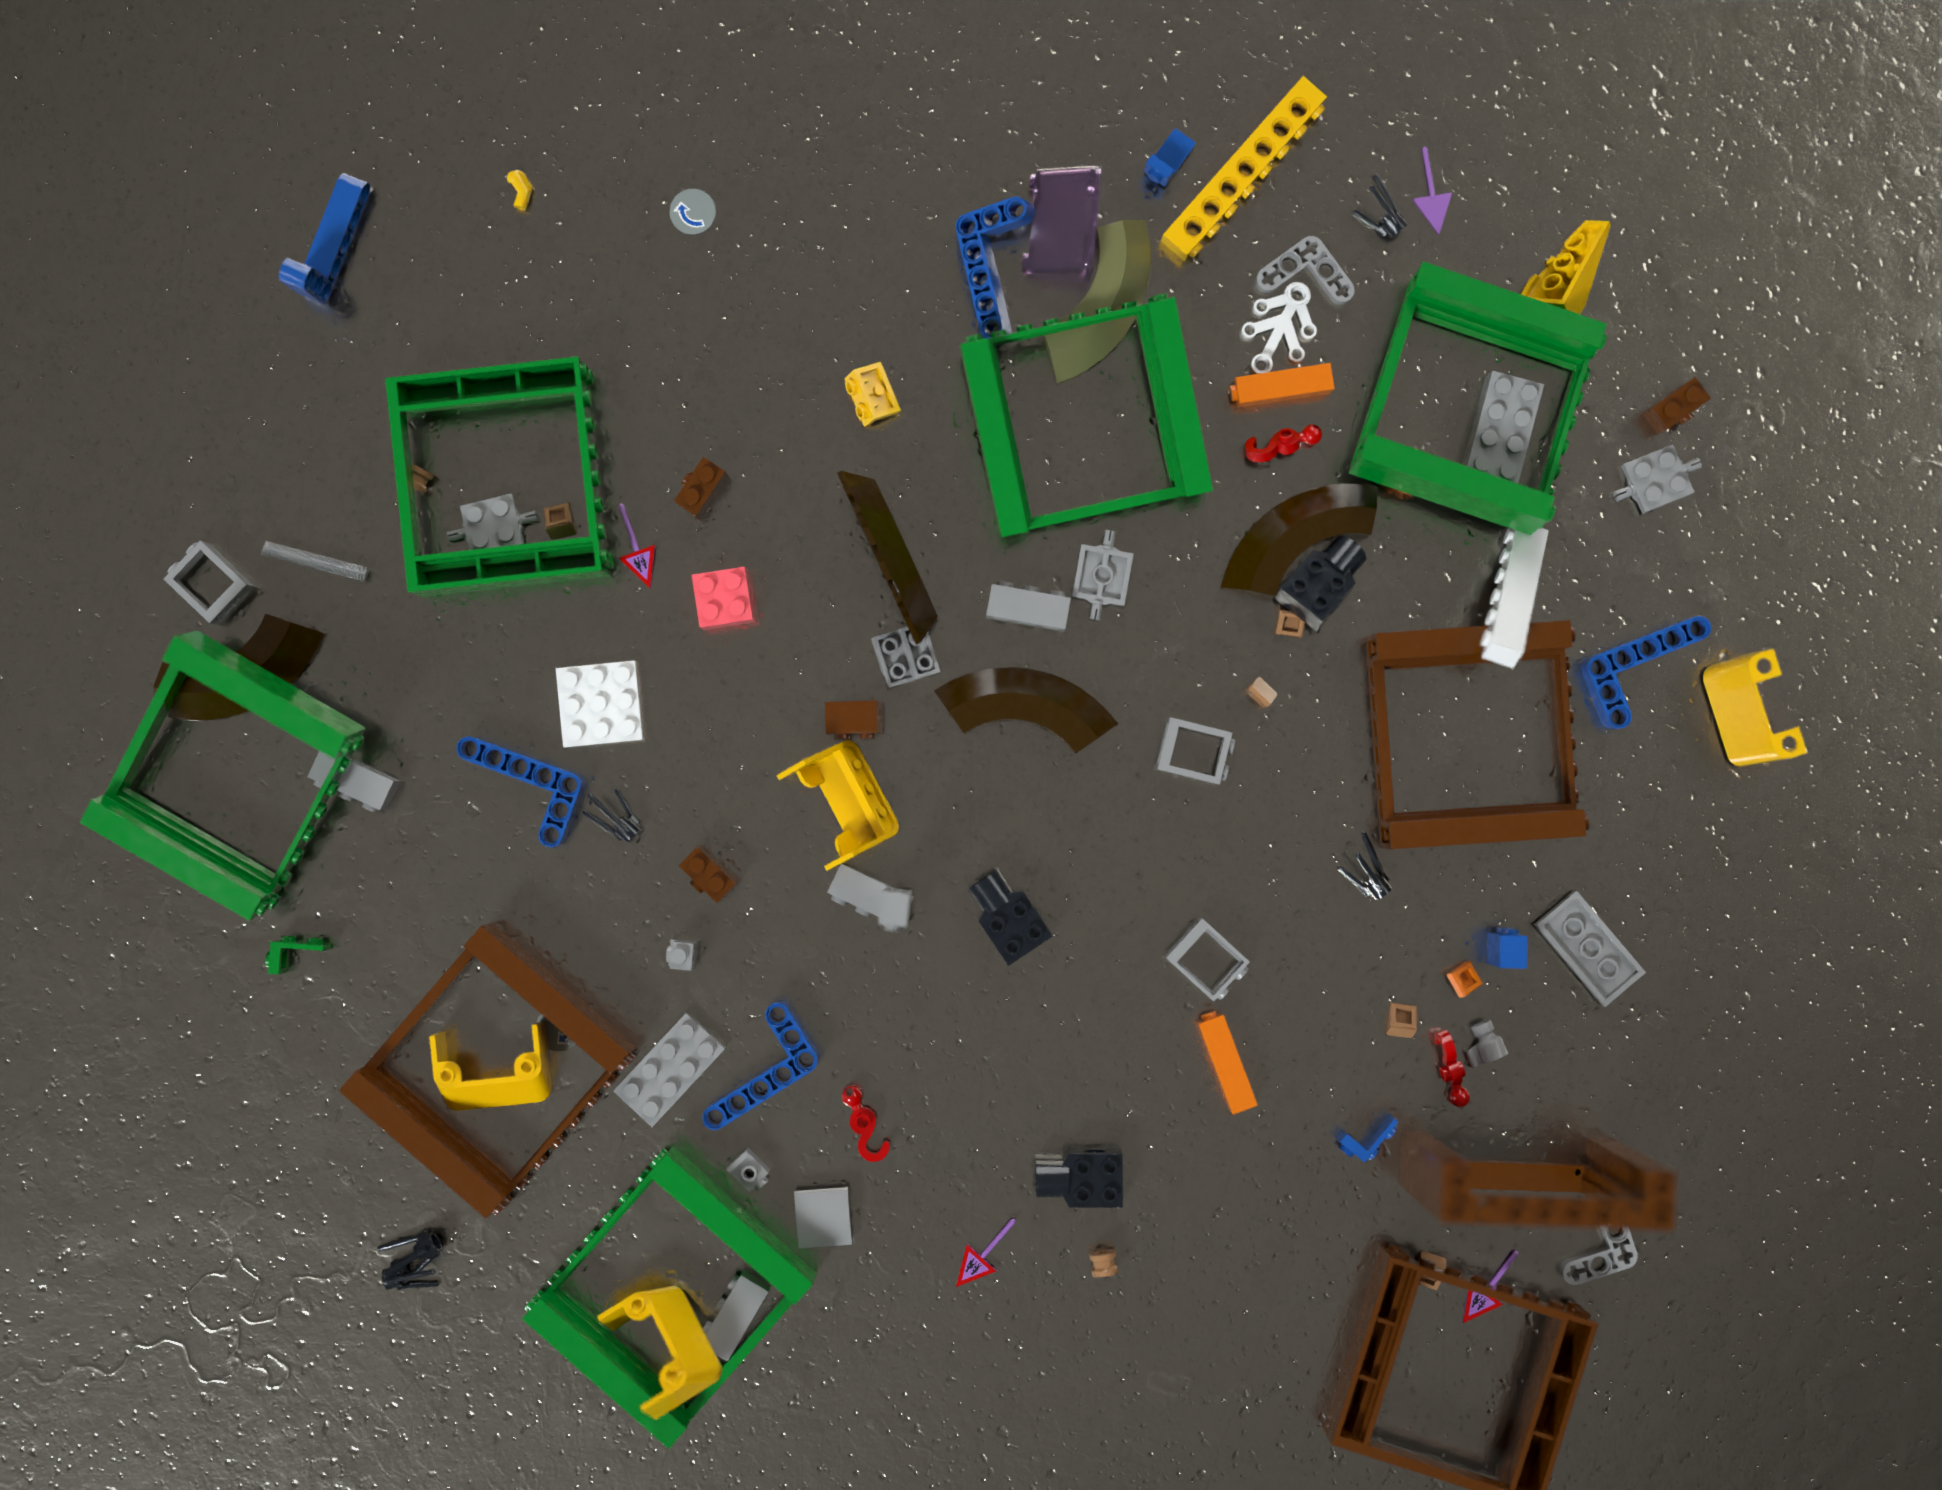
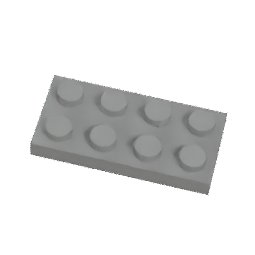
(1589, 948)
(669, 1069)

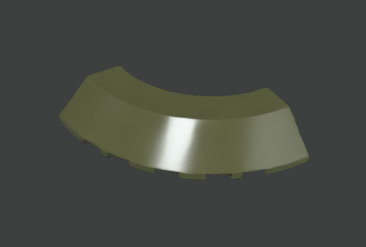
(1119, 279)

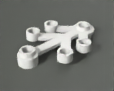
(1282, 325)

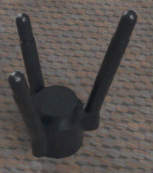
(1393, 221)
(625, 827)
(1376, 884)
(426, 1248)
(401, 1278)

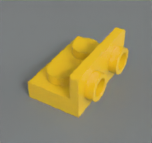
(871, 393)

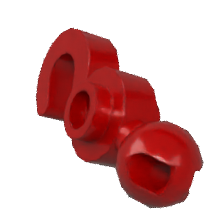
(1284, 441)
(1451, 1070)
(863, 1122)

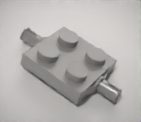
(1657, 479)
(492, 523)
(1102, 575)

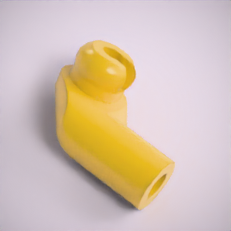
(522, 186)

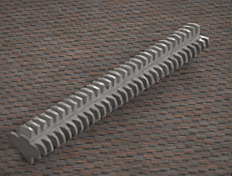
(315, 561)

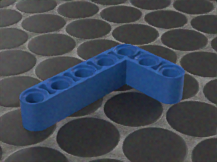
(330, 245)
(986, 262)
(1634, 657)
(532, 776)
(769, 1076)

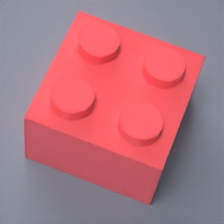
(723, 598)

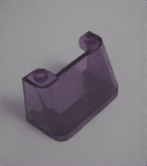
(1063, 223)

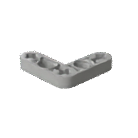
(1312, 262)
(1609, 1253)

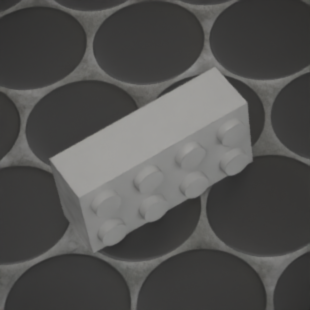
(1503, 425)

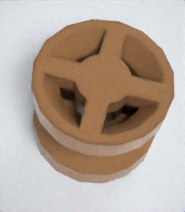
(421, 478)
(1103, 1263)

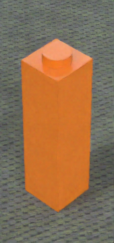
(1282, 385)
(1226, 1062)

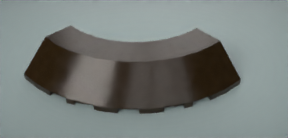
(1294, 527)
(890, 553)
(276, 646)
(1026, 697)

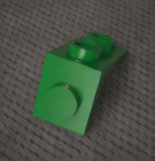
(277, 957)

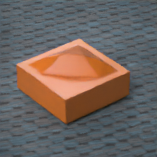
(1464, 979)

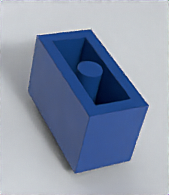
(1507, 948)

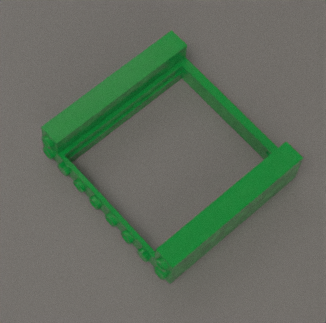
(1505, 321)
(1171, 397)
(505, 564)
(181, 847)
(612, 1361)

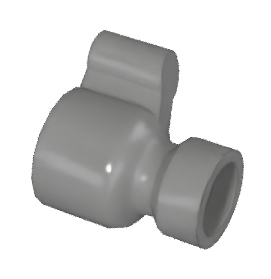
(1489, 1046)

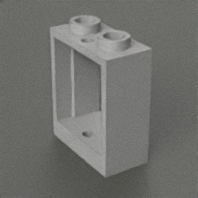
(227, 601)
(1168, 743)
(1237, 970)

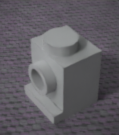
(682, 954)
(749, 1160)

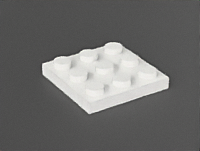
(599, 704)

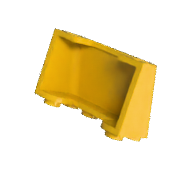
(1741, 711)

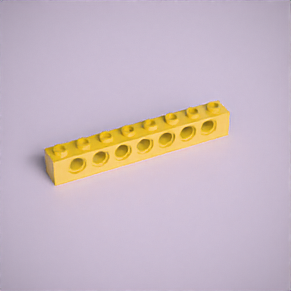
(1303, 96)

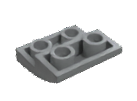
(902, 659)
(823, 1217)

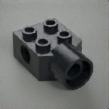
(1322, 582)
(1008, 917)
(1083, 1178)

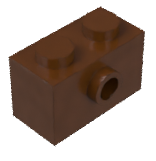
(1677, 406)
(701, 488)
(854, 718)
(708, 874)

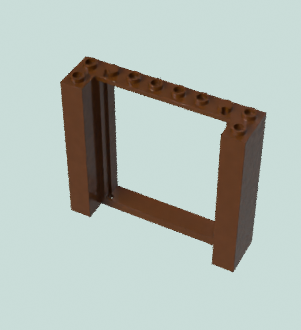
(1485, 823)
(434, 1137)
(1620, 1186)
(1375, 1348)

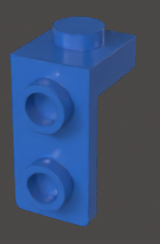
(1169, 158)
(1371, 1147)

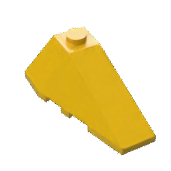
(1571, 273)

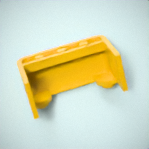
(851, 795)
(529, 1085)
(694, 1358)

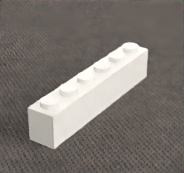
(1513, 596)

